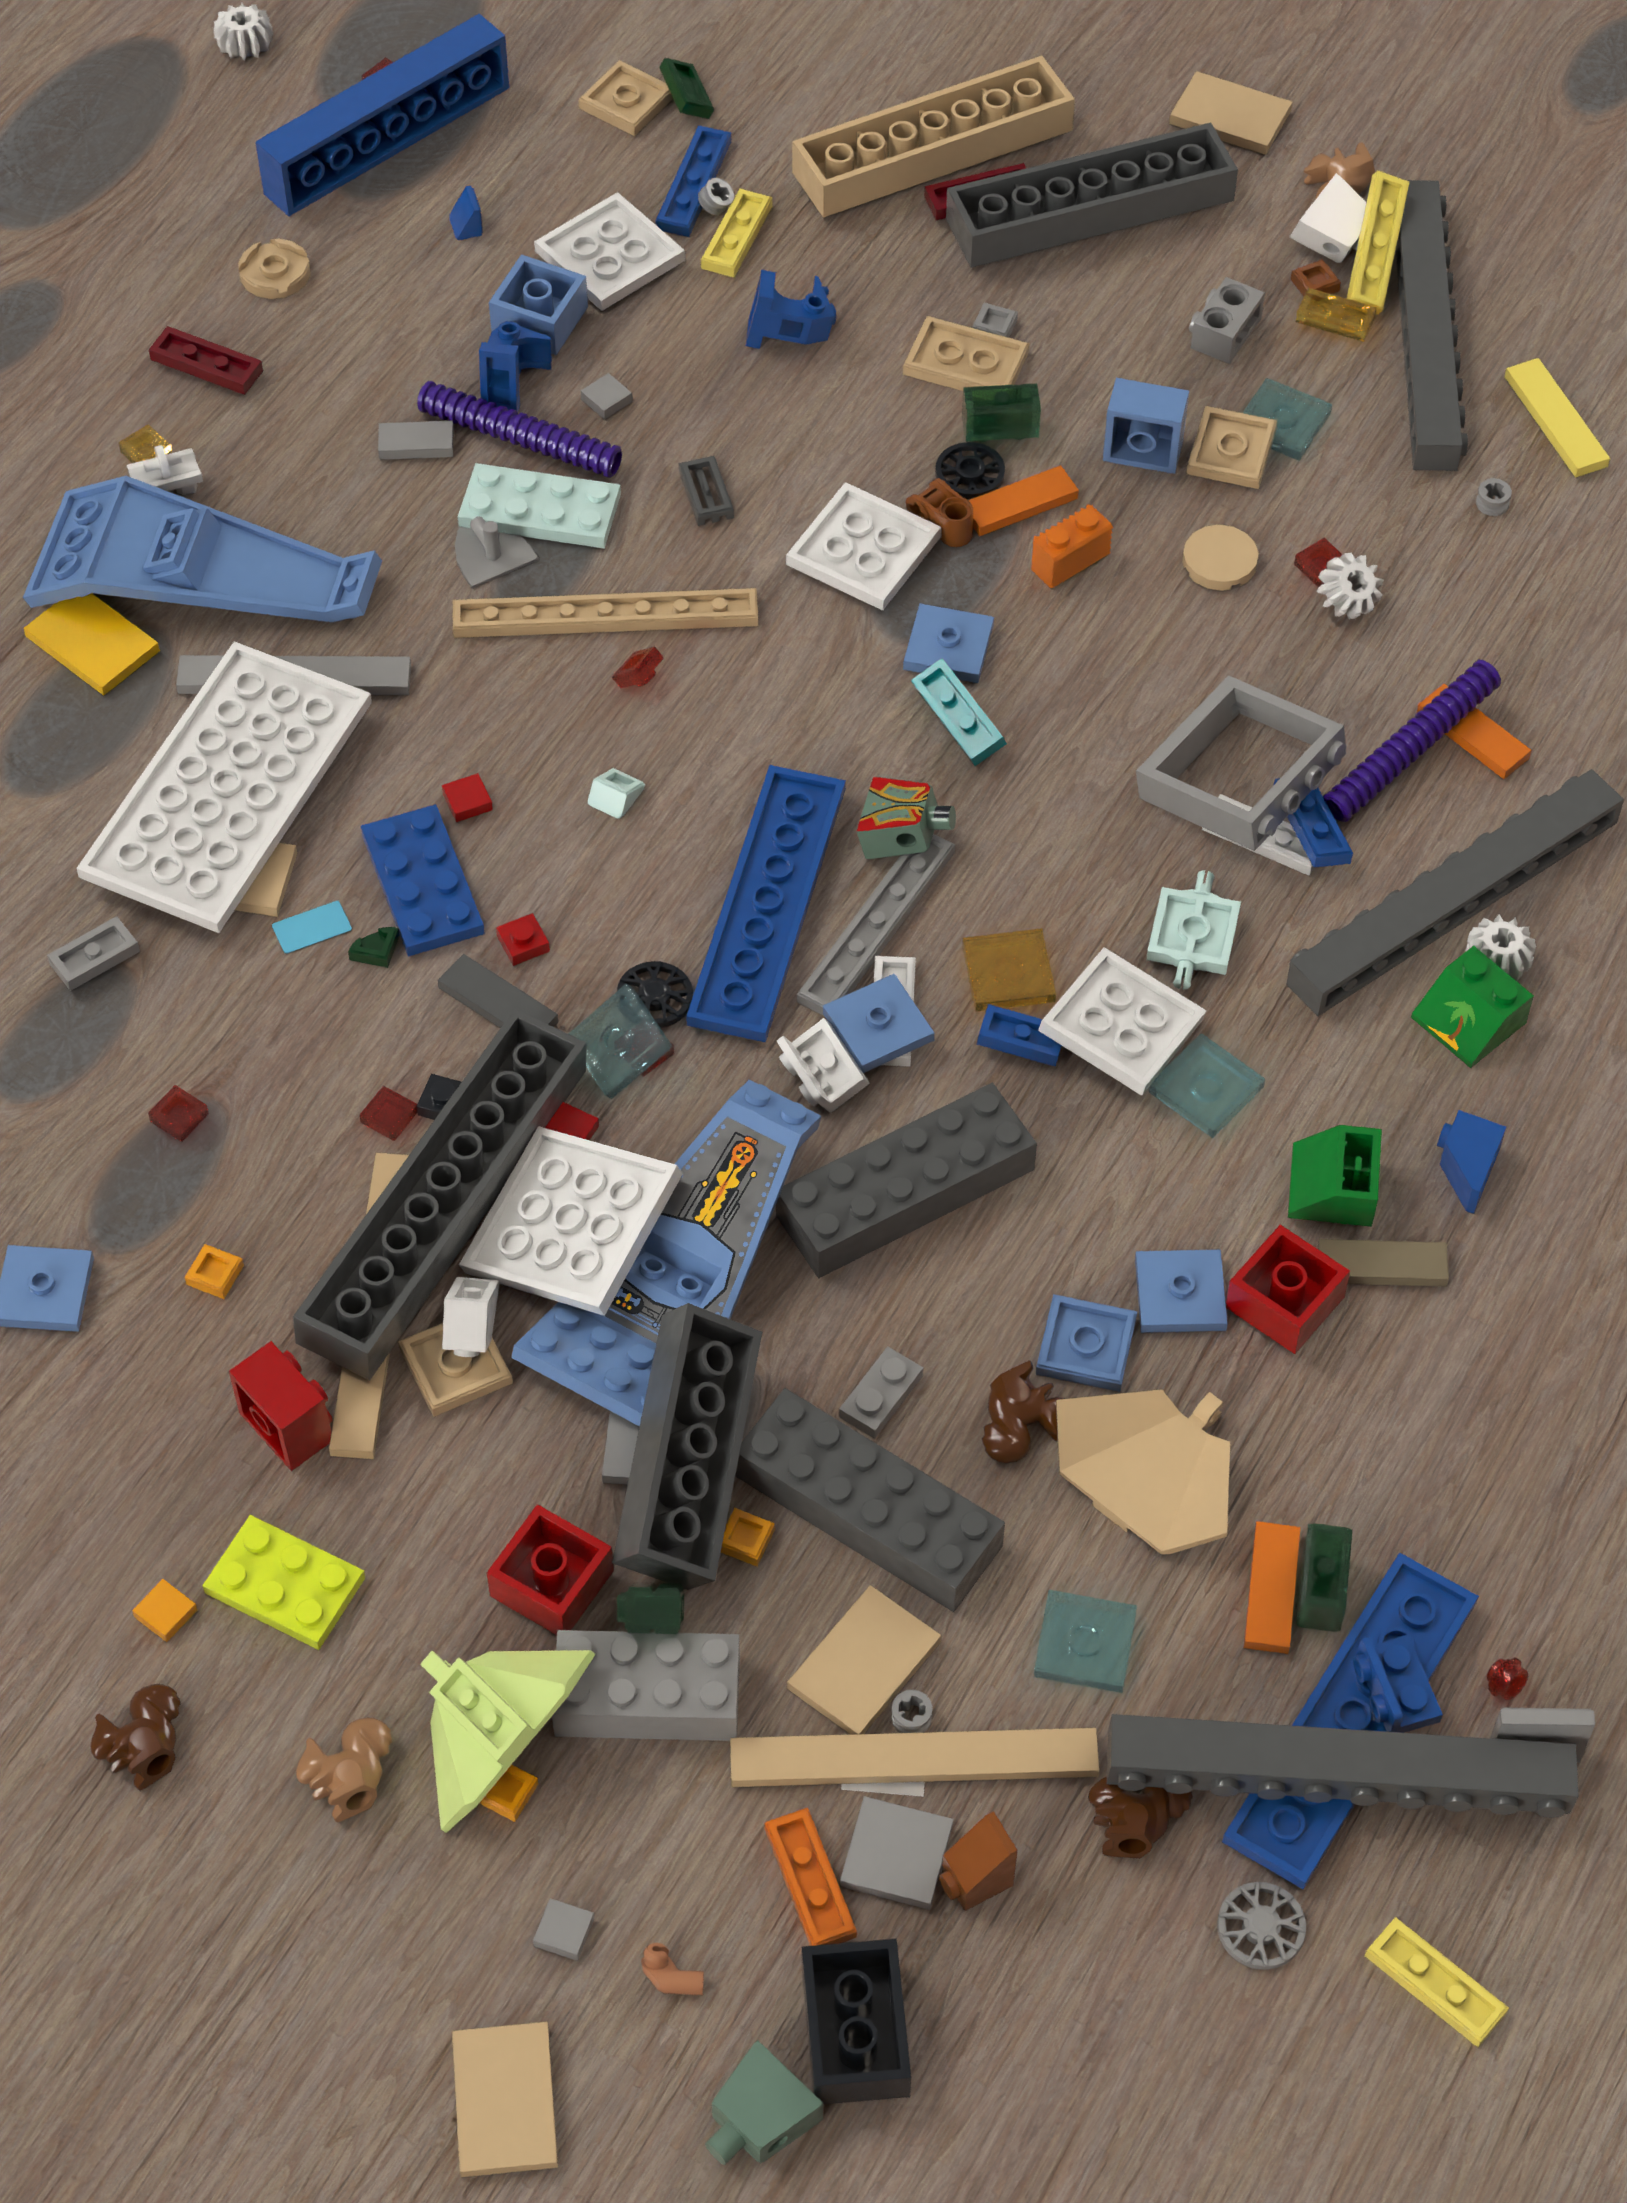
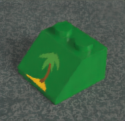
(1473, 1007)

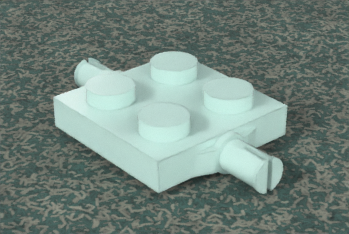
(1193, 930)

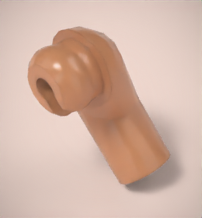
(667, 1976)

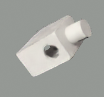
(1332, 221)

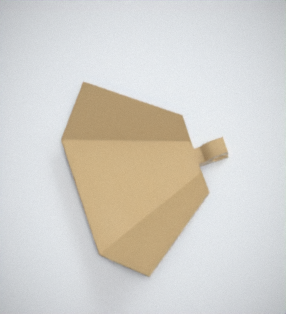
(1148, 1465)

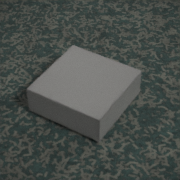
(996, 320)
(606, 396)
(563, 1929)

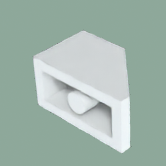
(469, 1316)

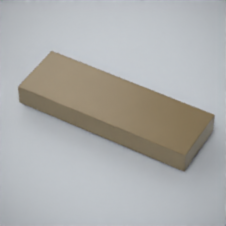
(1390, 1261)

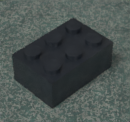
(856, 2021)

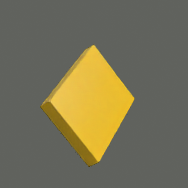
(92, 641)

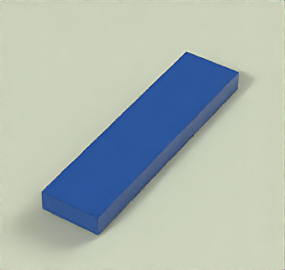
(697, 168)

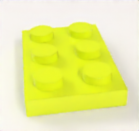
(284, 1582)

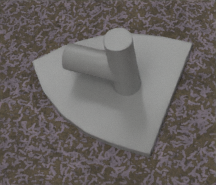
(489, 554)

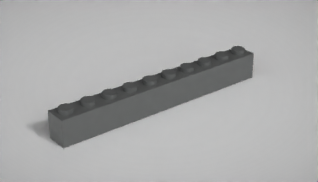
(1428, 331)
(1453, 892)
(1342, 1765)

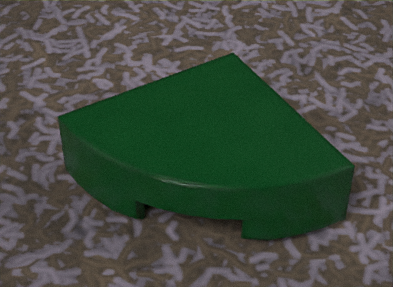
(375, 948)

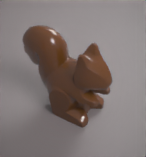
(1013, 1407)
(147, 1741)
(1134, 1818)

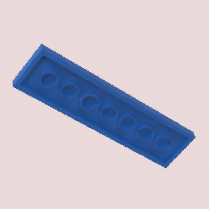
(766, 904)
(1411, 1599)

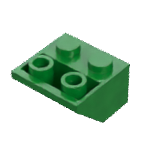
(1336, 1176)

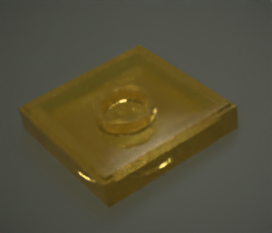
(1009, 969)

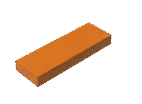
(1022, 500)
(1486, 740)
(1272, 1587)
(810, 1879)

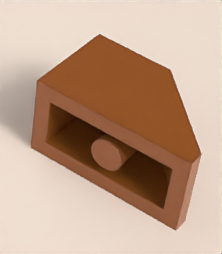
(979, 1863)

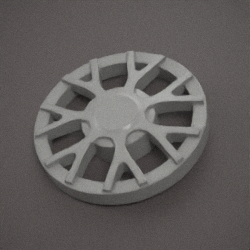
(1261, 1925)

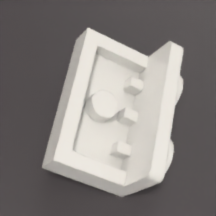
(823, 1065)

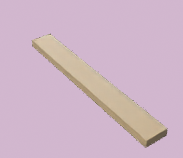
(605, 613)
(358, 1398)
(914, 1757)

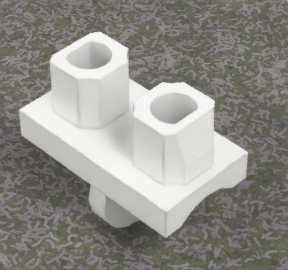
(169, 471)

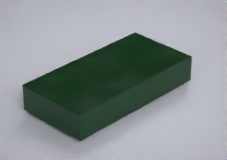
(686, 88)

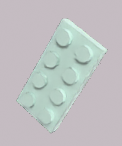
(541, 505)

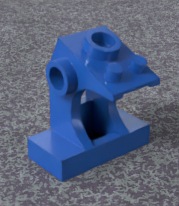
(789, 319)
(504, 356)

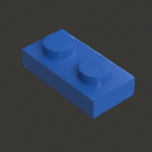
(1017, 1035)

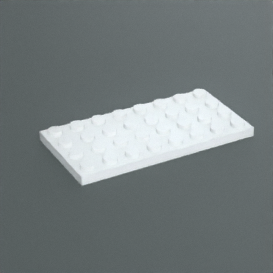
(224, 787)

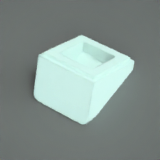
(614, 792)

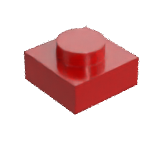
(522, 939)

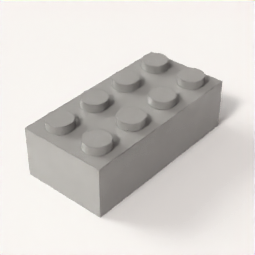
(652, 1686)

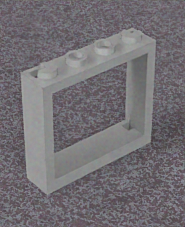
(1159, 773)

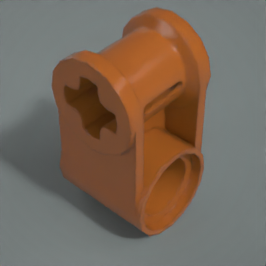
(946, 509)

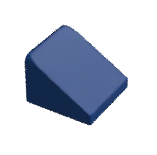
(466, 216)

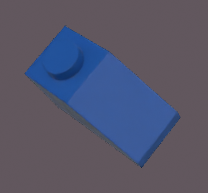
(1469, 1155)

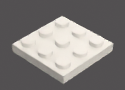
(612, 248)
(863, 546)
(1122, 1021)

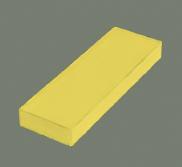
(736, 233)
(1436, 1982)

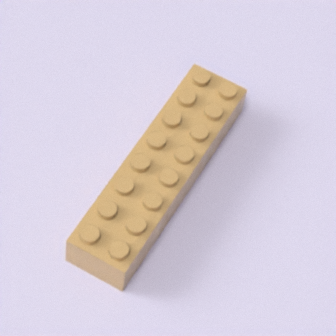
(932, 136)

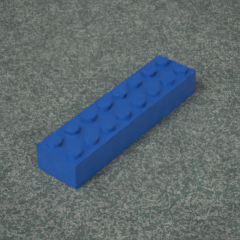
(383, 114)

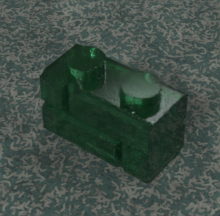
(1001, 412)
(1324, 1577)
(652, 1607)

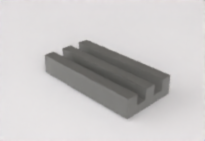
(712, 511)

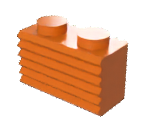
(1071, 546)

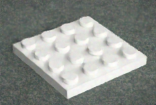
(571, 1220)

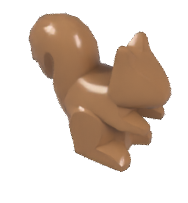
(1354, 169)
(350, 1775)

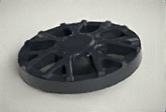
(971, 469)
(657, 992)

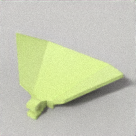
(489, 1715)

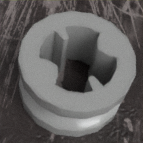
(723, 196)
(1495, 506)
(903, 1702)

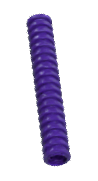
(519, 429)
(1412, 740)

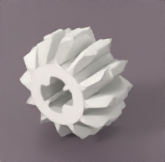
(243, 31)
(1350, 585)
(1504, 944)

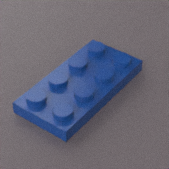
(422, 880)

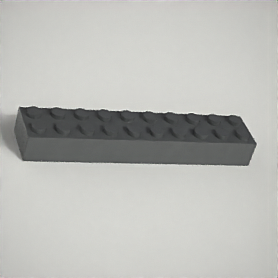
(439, 1195)

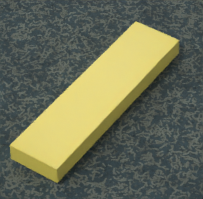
(1378, 240)
(1557, 417)

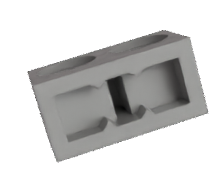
(1226, 320)

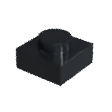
(436, 1095)

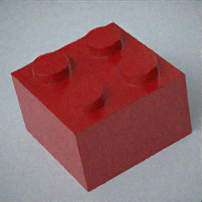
(1287, 1289)
(282, 1404)
(550, 1571)

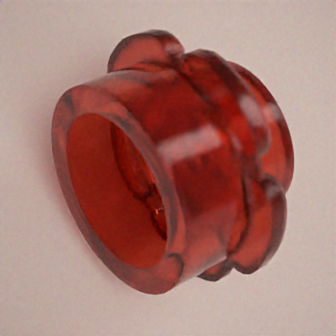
(1507, 1678)

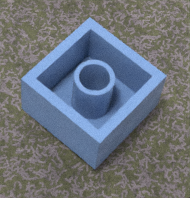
(540, 299)
(1145, 425)

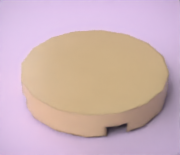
(274, 269)
(1220, 557)

